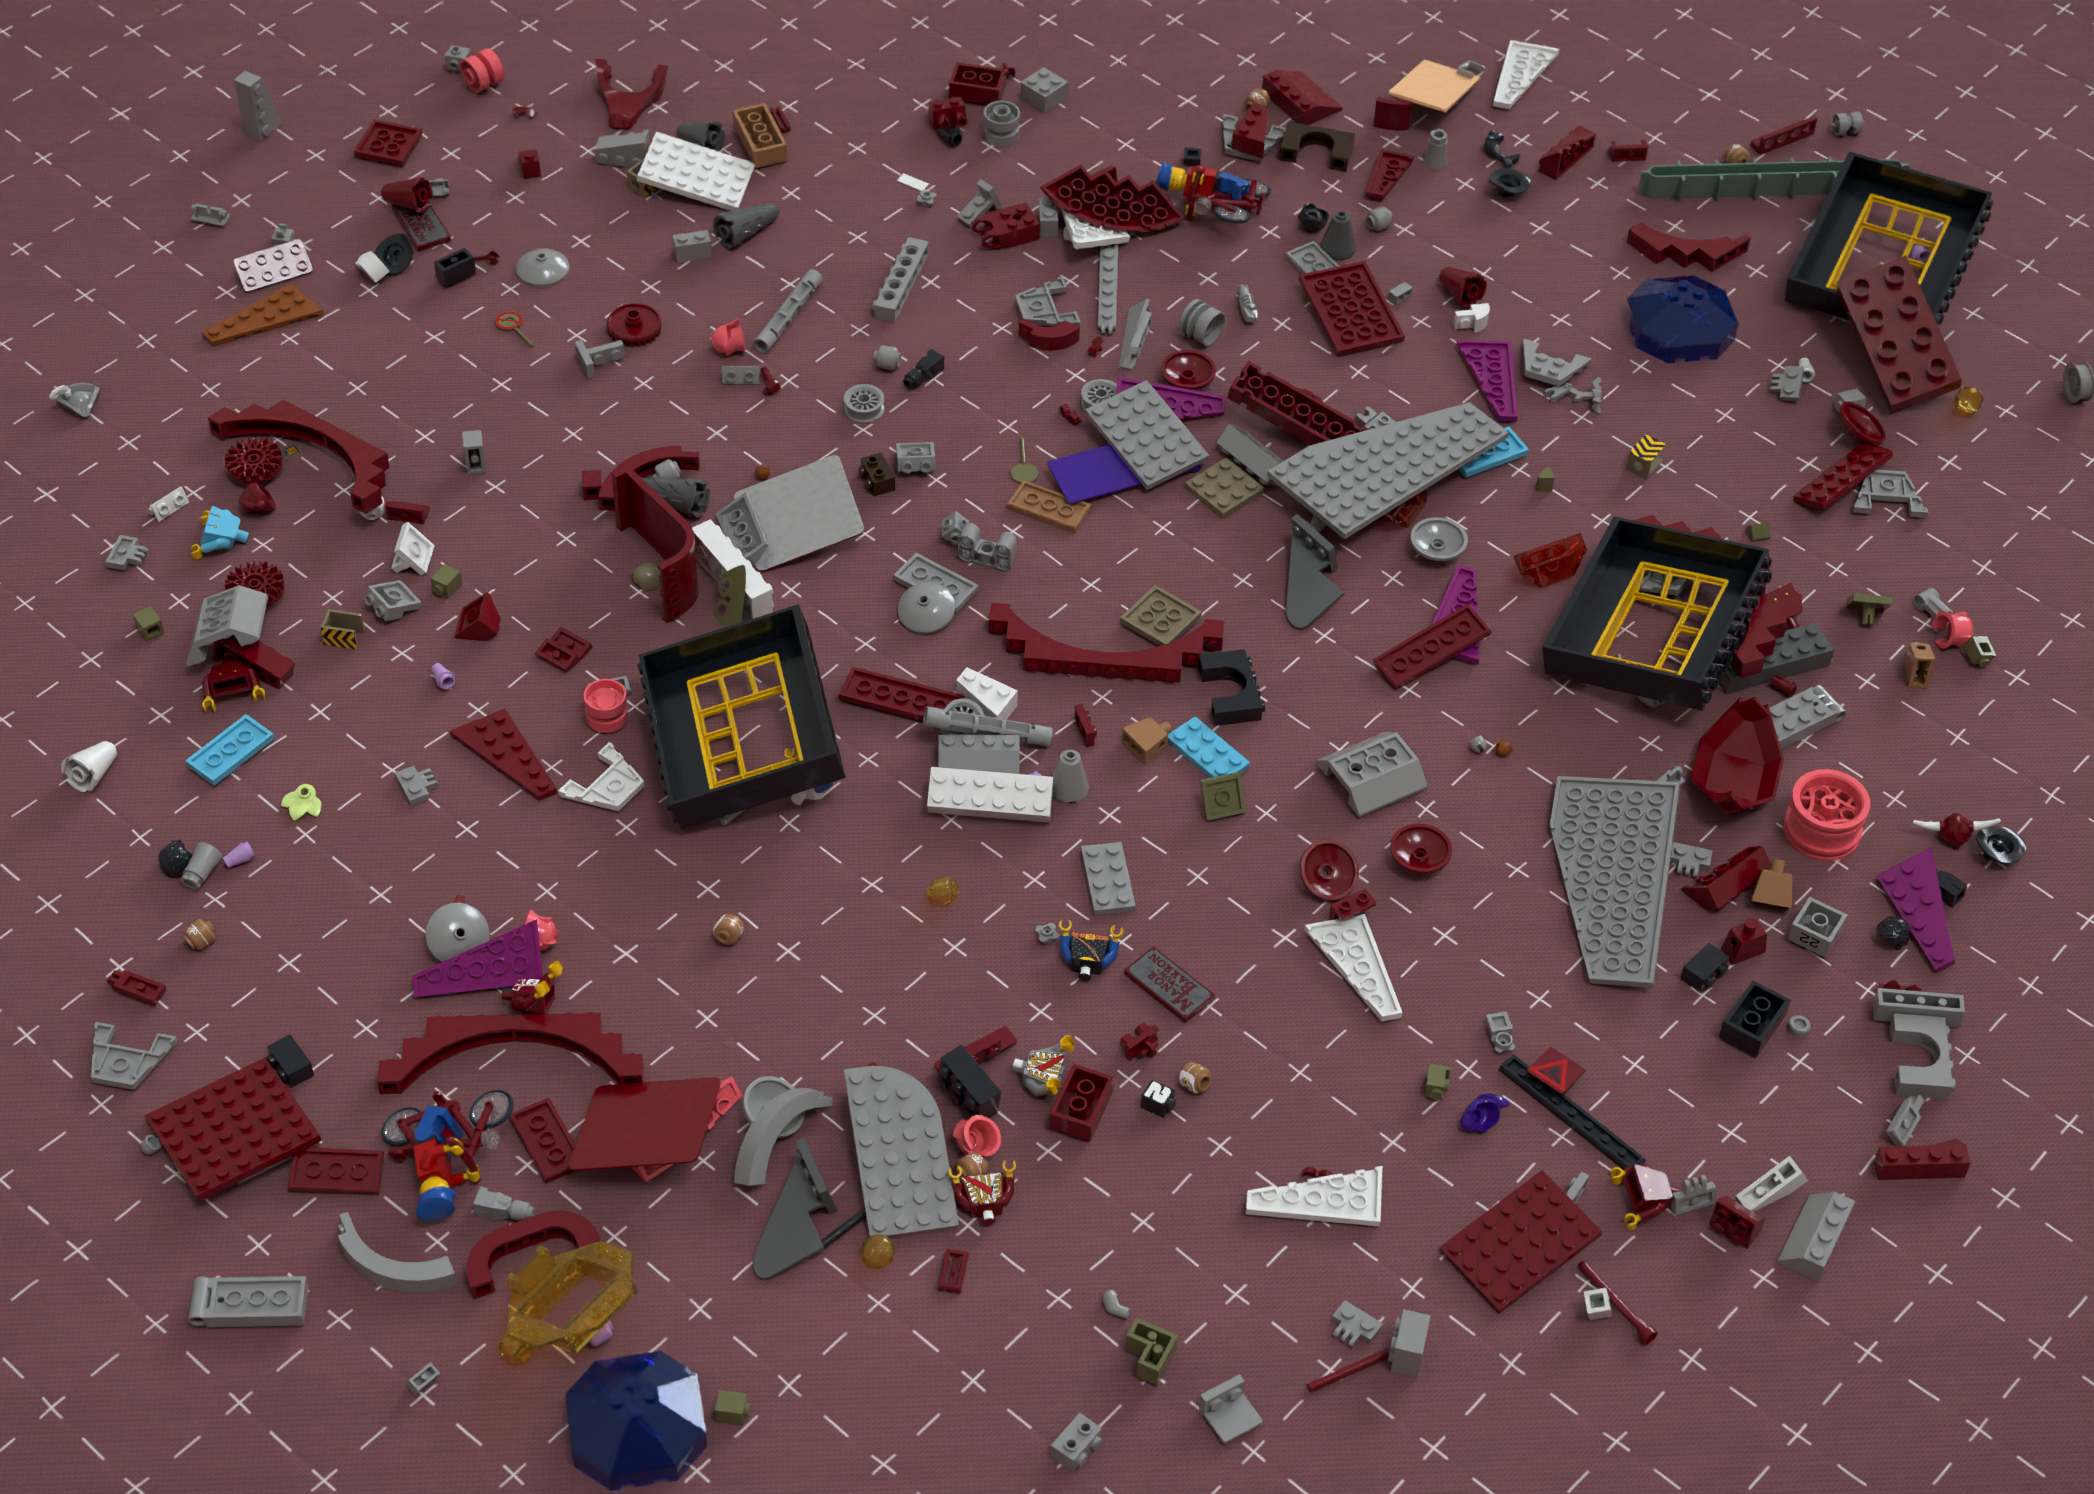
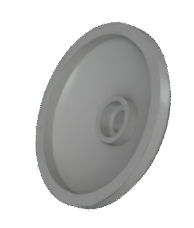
(542, 267)
(1439, 539)
(930, 615)
(442, 929)
(762, 1092)

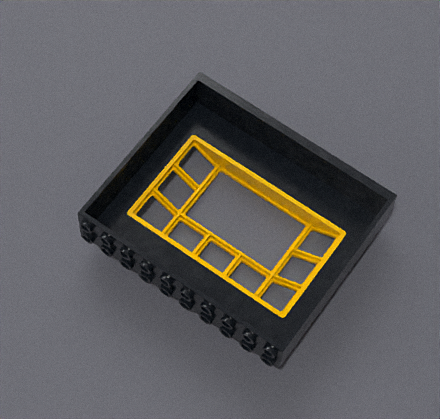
(1844, 217)
(1612, 584)
(680, 726)

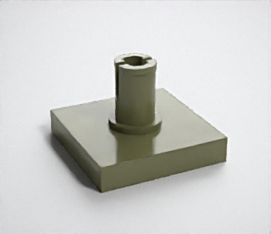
(1869, 604)
(1222, 796)

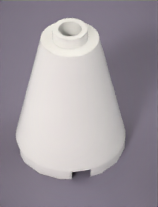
(88, 766)

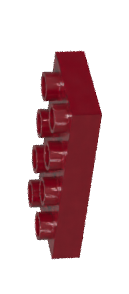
(1899, 334)

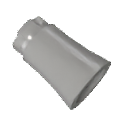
(1437, 150)
(200, 865)

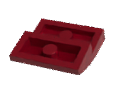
(1392, 114)
(564, 649)

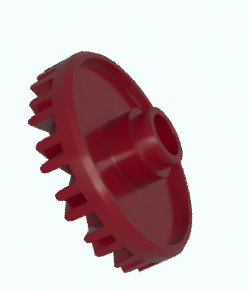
(634, 324)
(253, 460)
(258, 578)

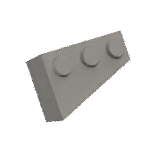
(623, 149)

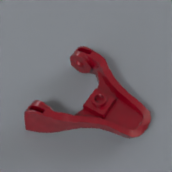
(628, 106)

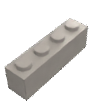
(1918, 1003)

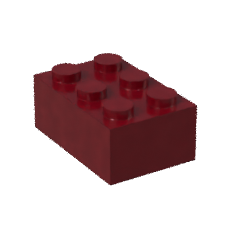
(977, 83)
(1081, 1102)

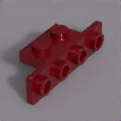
(989, 1045)

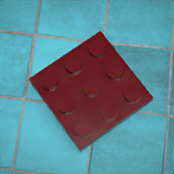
(388, 142)

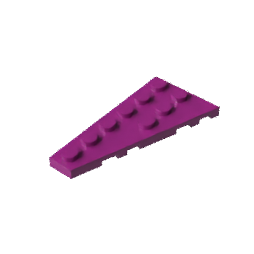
(1494, 372)
(1182, 401)
(1461, 592)
(1918, 899)
(487, 966)

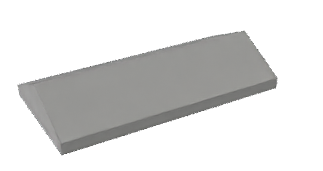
(743, 528)

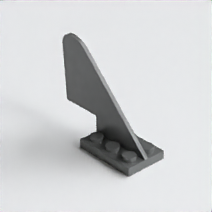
(1308, 589)
(790, 1231)

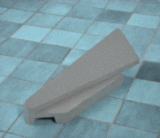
(1135, 334)

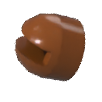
(762, 472)
(1503, 747)

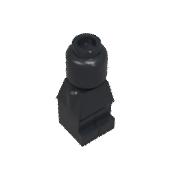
(925, 369)
(1951, 888)

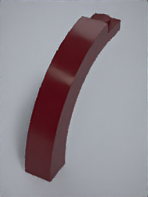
(644, 465)

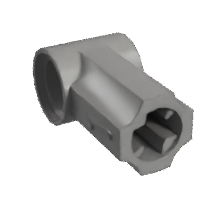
(1930, 601)

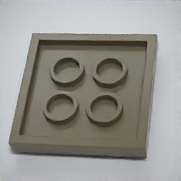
(1224, 487)
(1160, 616)

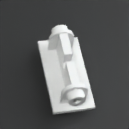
(168, 504)

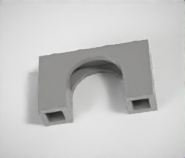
(1933, 1035)

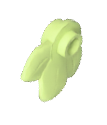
(300, 804)

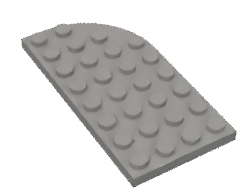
(899, 1153)

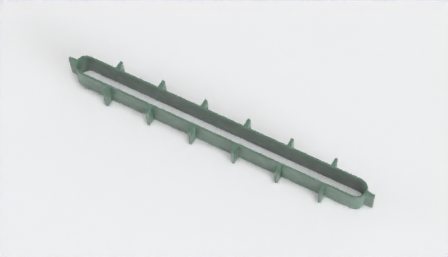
(1741, 179)

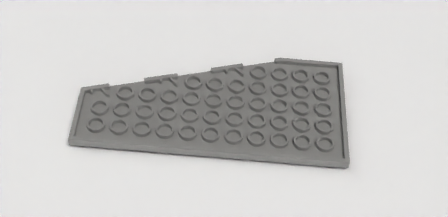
(1376, 470)
(1615, 870)

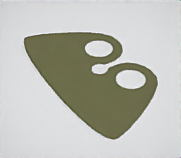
(737, 583)

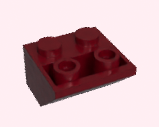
(1736, 1221)

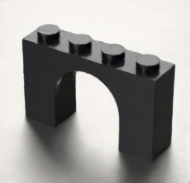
(1235, 667)

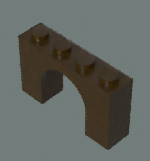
(1302, 135)

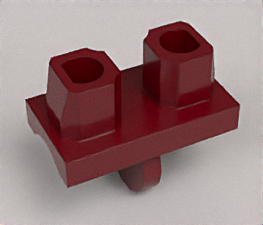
(1143, 1044)

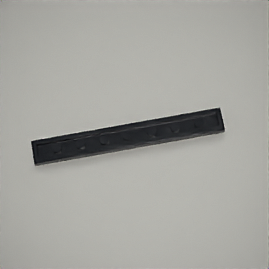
(1572, 1115)

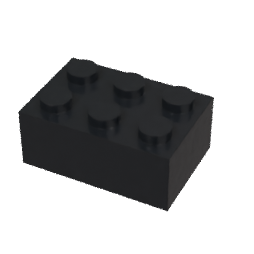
(1754, 1018)
(968, 1084)

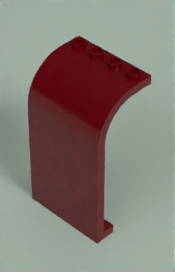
(666, 531)

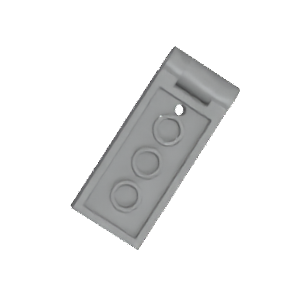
(1805, 715)
(248, 1301)

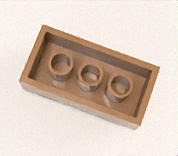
(760, 135)

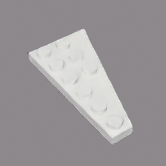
(1356, 956)
(1329, 1198)

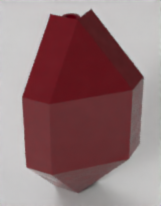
(1739, 758)

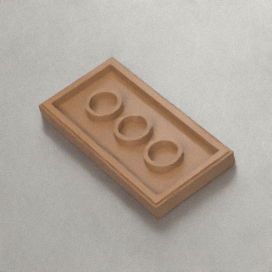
(1048, 506)

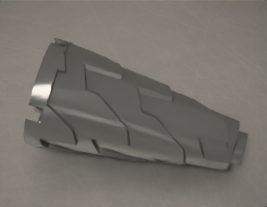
(743, 223)
(682, 494)

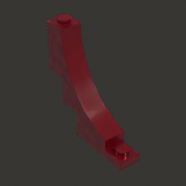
(1709, 253)

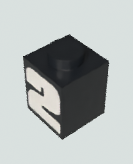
(1158, 1099)

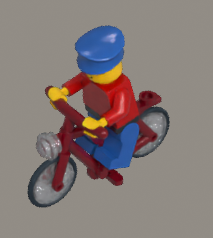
(1215, 191)
(434, 1134)

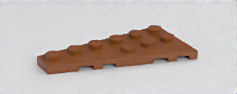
(266, 315)

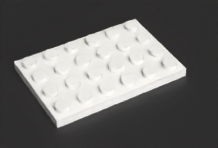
(696, 172)

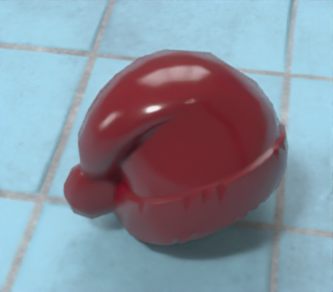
(256, 499)

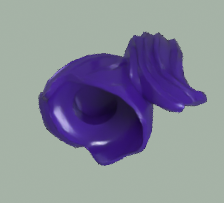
(1483, 1113)

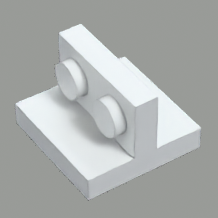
(412, 550)

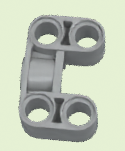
(985, 552)

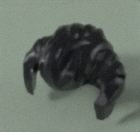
(174, 859)
(1894, 931)

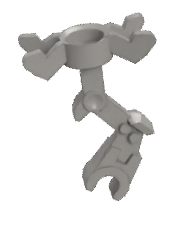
(1558, 392)

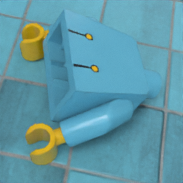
(219, 532)

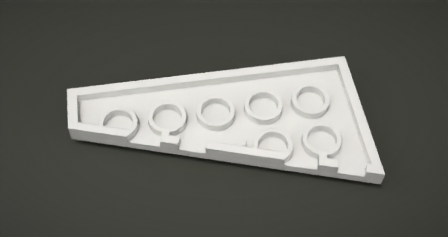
(1520, 69)

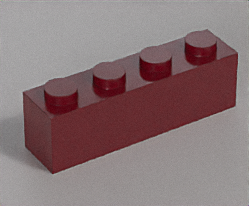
(1567, 152)
(1729, 878)
(1934, 1161)

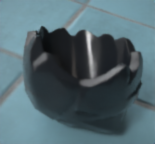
(1313, 217)

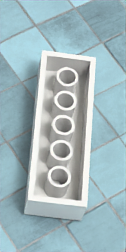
(719, 555)
(990, 794)

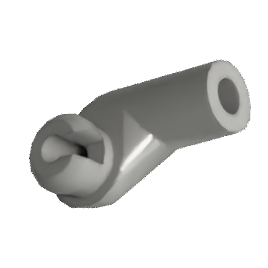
(1112, 1305)

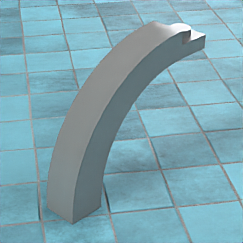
(765, 1129)
(393, 1274)

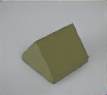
(1545, 480)
(1759, 531)

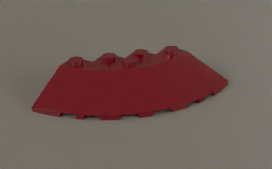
(1112, 204)

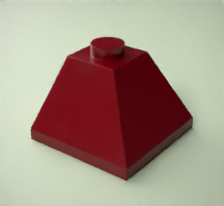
(478, 620)

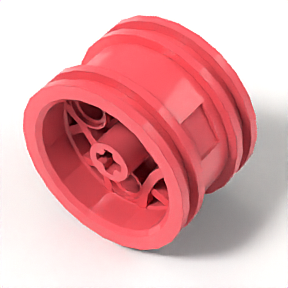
(1826, 815)

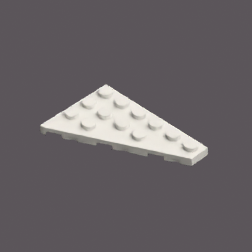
(1087, 235)

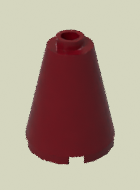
(409, 194)
(1463, 285)

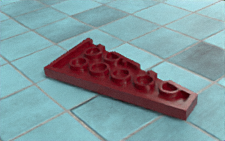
(506, 750)

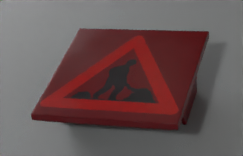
(1556, 1071)

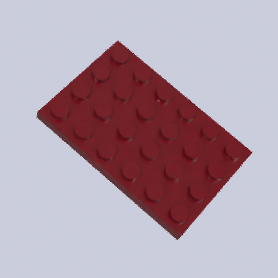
(1351, 308)
(1520, 1241)

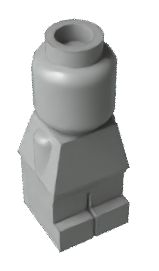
(499, 1206)

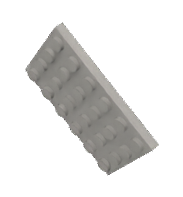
(1146, 434)

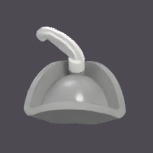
(76, 397)

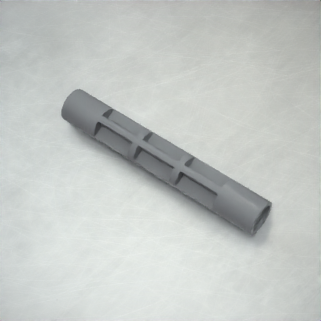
(787, 311)
(986, 725)

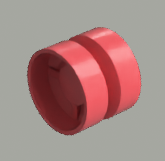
(482, 70)
(605, 705)

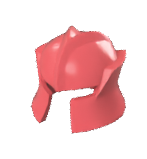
(728, 338)
(1958, 629)
(547, 931)
(977, 1135)

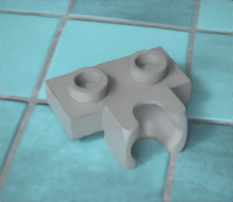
(1371, 420)

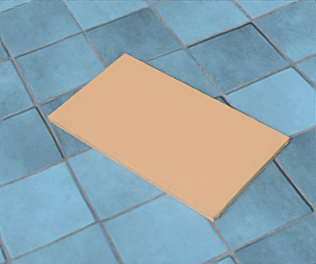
(1433, 86)

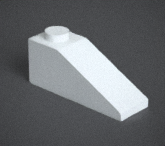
(1773, 1185)

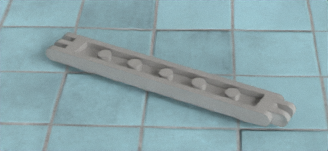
(1108, 288)

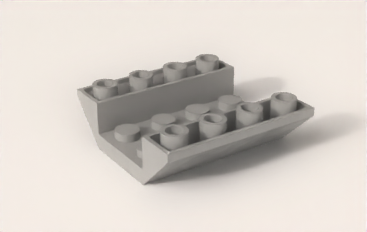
(227, 613)
(1381, 777)

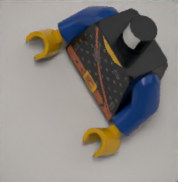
(1088, 952)

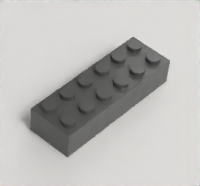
(1795, 653)

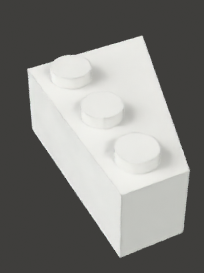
(992, 696)

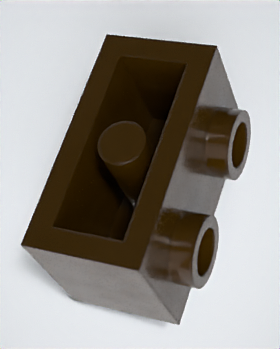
(877, 474)

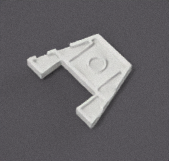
(612, 788)

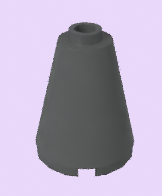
(703, 133)
(1339, 238)

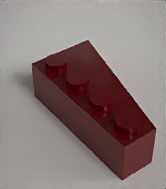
(268, 664)

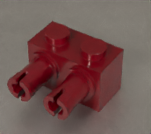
(947, 113)

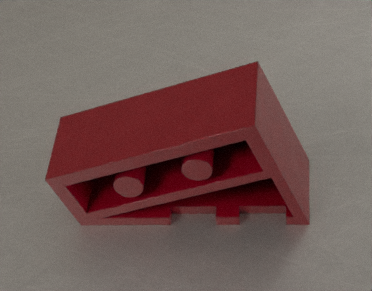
(1251, 132)

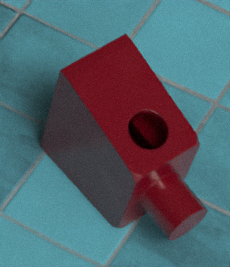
(1745, 941)

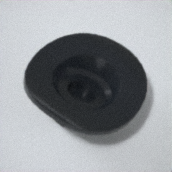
(1509, 181)
(395, 253)
(2001, 844)

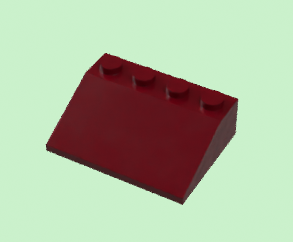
(1299, 96)

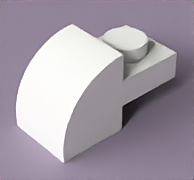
(372, 266)
(1474, 318)

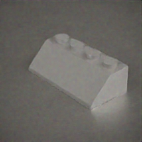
(1249, 452)
(980, 752)
(1816, 1234)

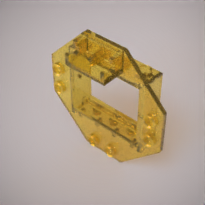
(548, 1279)

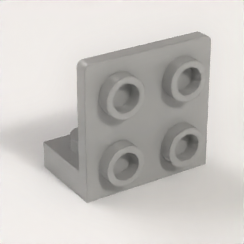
(1229, 1410)

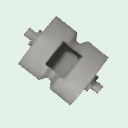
(1848, 123)

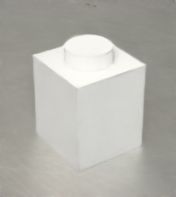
(1597, 1304)

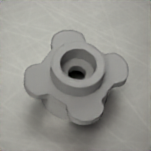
(926, 198)
(1050, 937)
(1503, 1037)

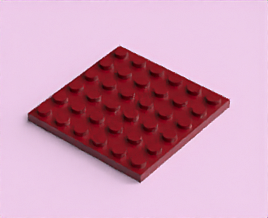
(232, 1129)

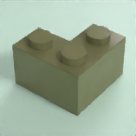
(1155, 1348)

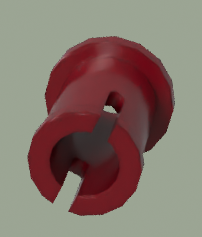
(1784, 685)

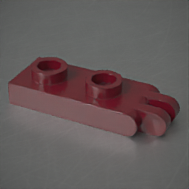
(136, 986)

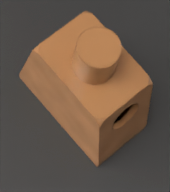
(1919, 658)
(1146, 738)
(1774, 886)

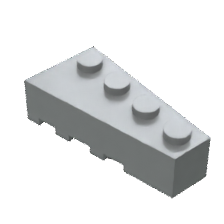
(256, 106)

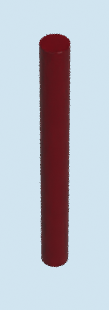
(1348, 1370)

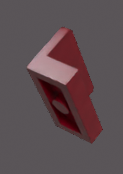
(406, 512)

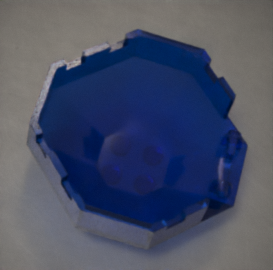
(1681, 318)
(636, 1420)

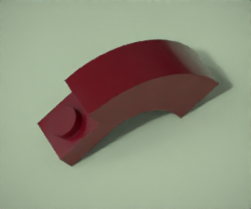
(1049, 338)

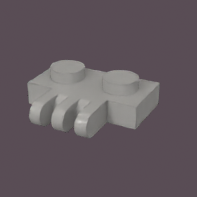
(1788, 384)
(125, 552)
(416, 784)
(1690, 858)
(1694, 1195)
(1355, 1324)

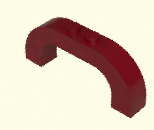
(520, 1236)

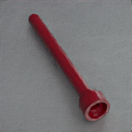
(1645, 1332)

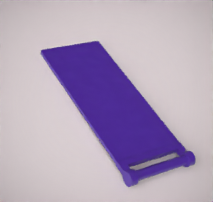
(1094, 474)

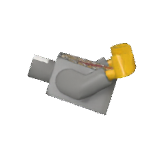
(1044, 1068)

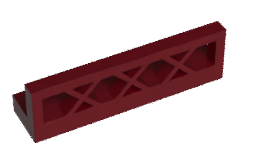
(1784, 136)

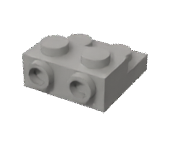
(915, 457)
(391, 599)

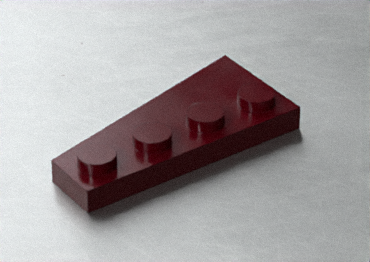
(1387, 172)

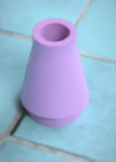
(444, 678)
(239, 855)

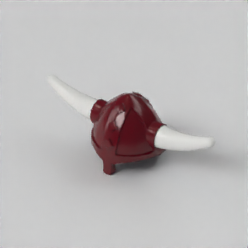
(1956, 828)

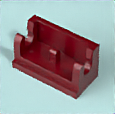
(1628, 152)

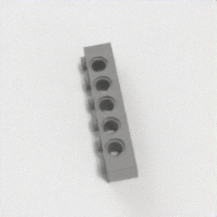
(900, 280)

